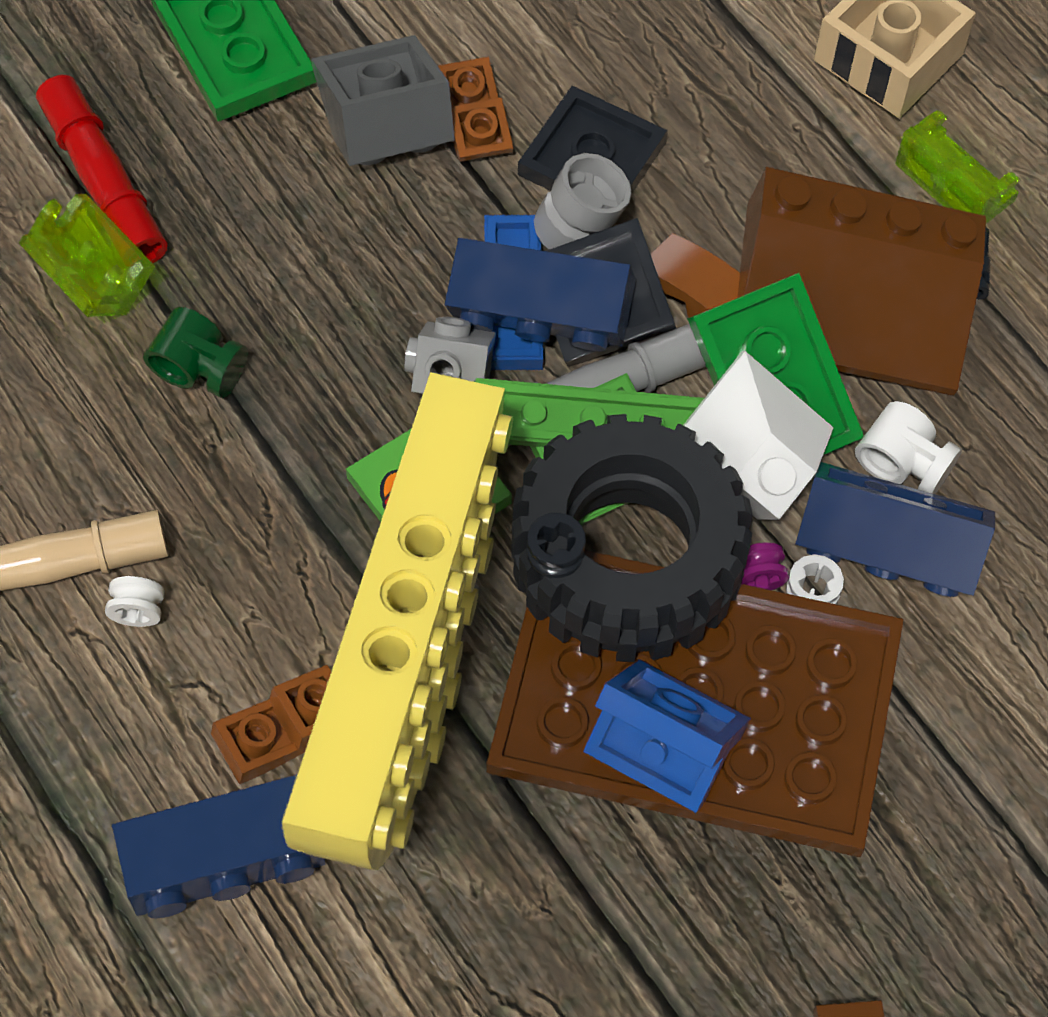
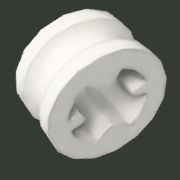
(820, 568)
(134, 601)

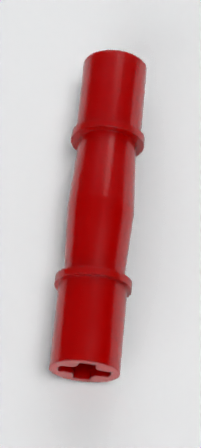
(97, 164)

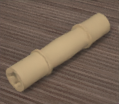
(83, 550)

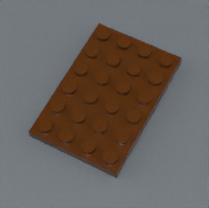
(795, 665)

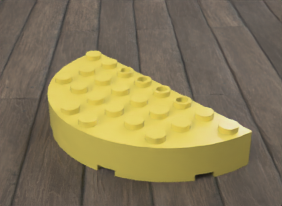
(404, 634)

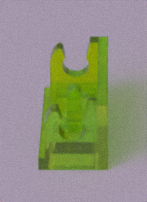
(951, 172)
(88, 257)

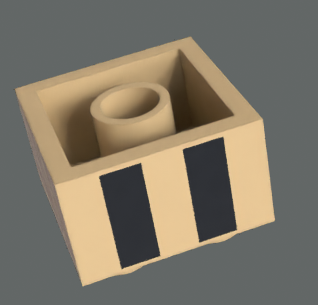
(893, 46)

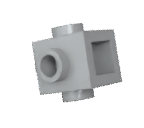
(450, 350)

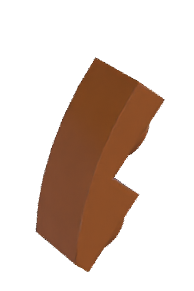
(476, 110)
(694, 275)
(274, 729)

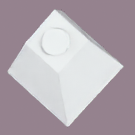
(763, 435)

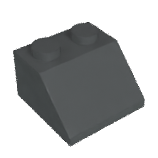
(384, 100)

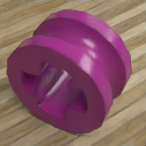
(764, 566)

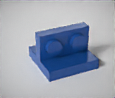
(664, 733)

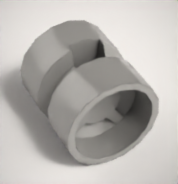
(583, 200)

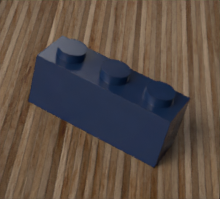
(541, 293)
(896, 530)
(209, 849)

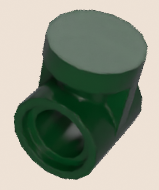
(191, 348)

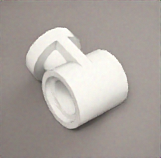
(902, 445)

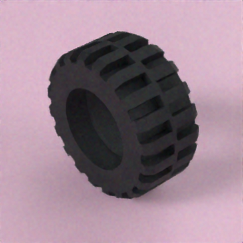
(648, 468)

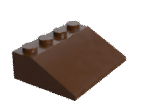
(880, 269)

